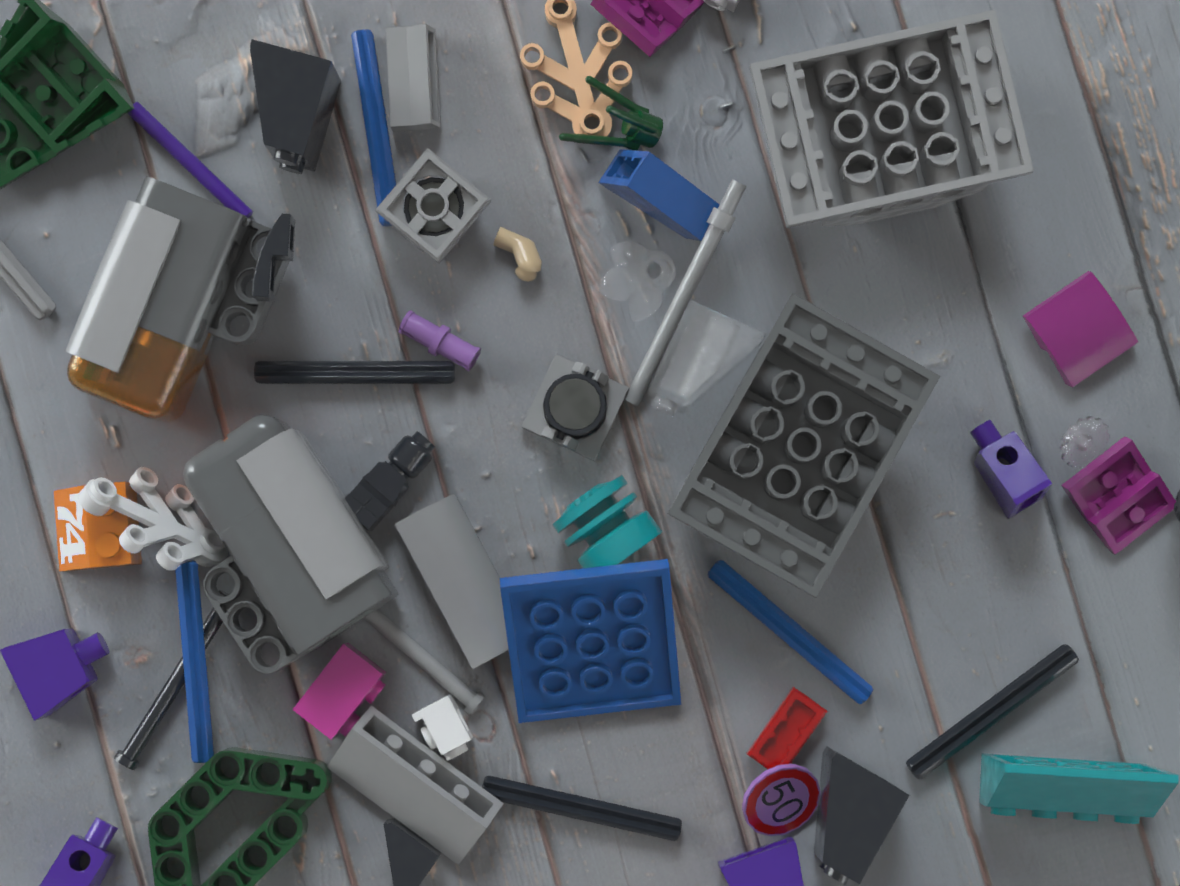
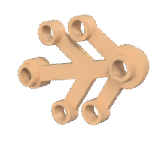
(577, 71)

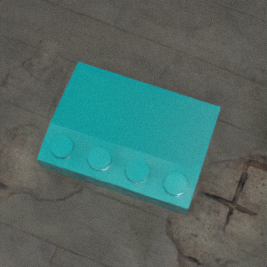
(1073, 786)

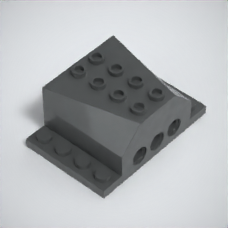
(803, 445)

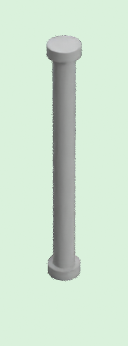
(425, 661)

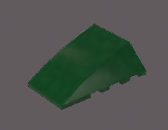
(50, 90)

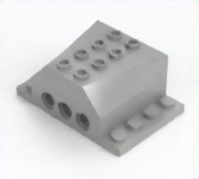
(891, 122)

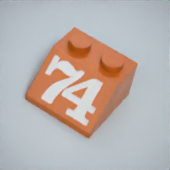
(88, 539)

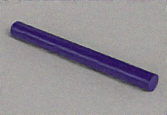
(188, 160)

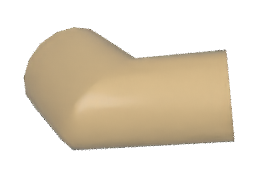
(524, 253)

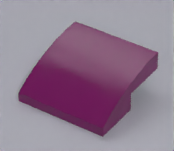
(648, 22)
(1080, 328)
(1119, 495)

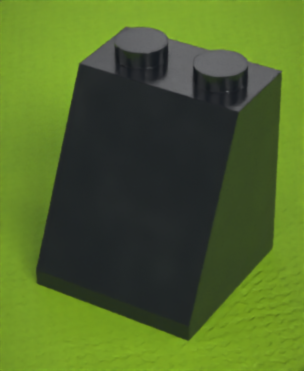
(294, 103)
(852, 816)

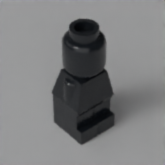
(388, 481)

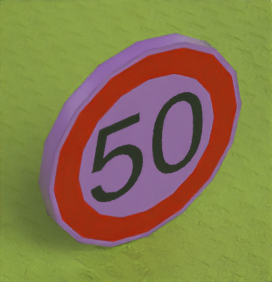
(781, 800)

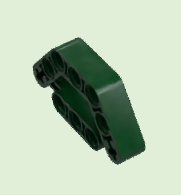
(219, 788)

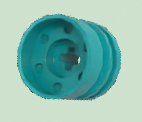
(606, 525)

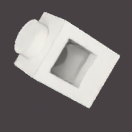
(444, 727)

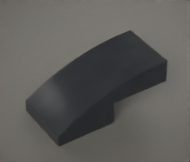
(279, 247)

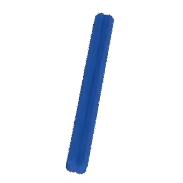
(374, 115)
(790, 632)
(194, 662)

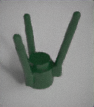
(637, 124)

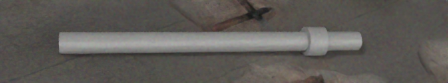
(720, 221)

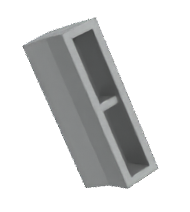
(412, 78)

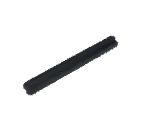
(354, 372)
(992, 711)
(583, 808)

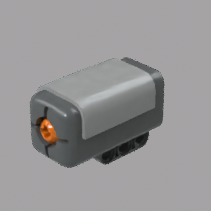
(290, 541)

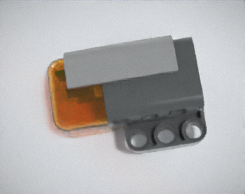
(161, 298)

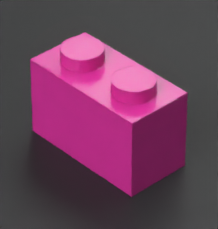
(340, 691)

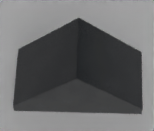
(408, 854)

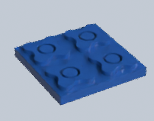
(591, 640)

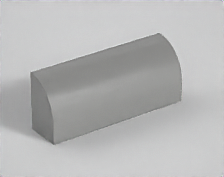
(458, 577)
(414, 785)

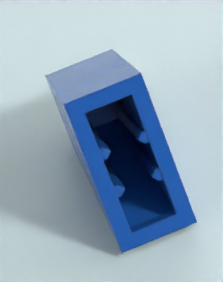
(659, 192)

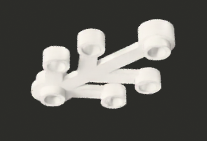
(201, 543)

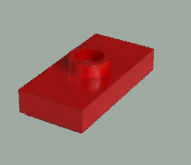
(787, 730)

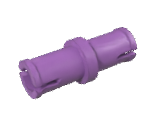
(439, 340)

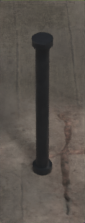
(163, 701)

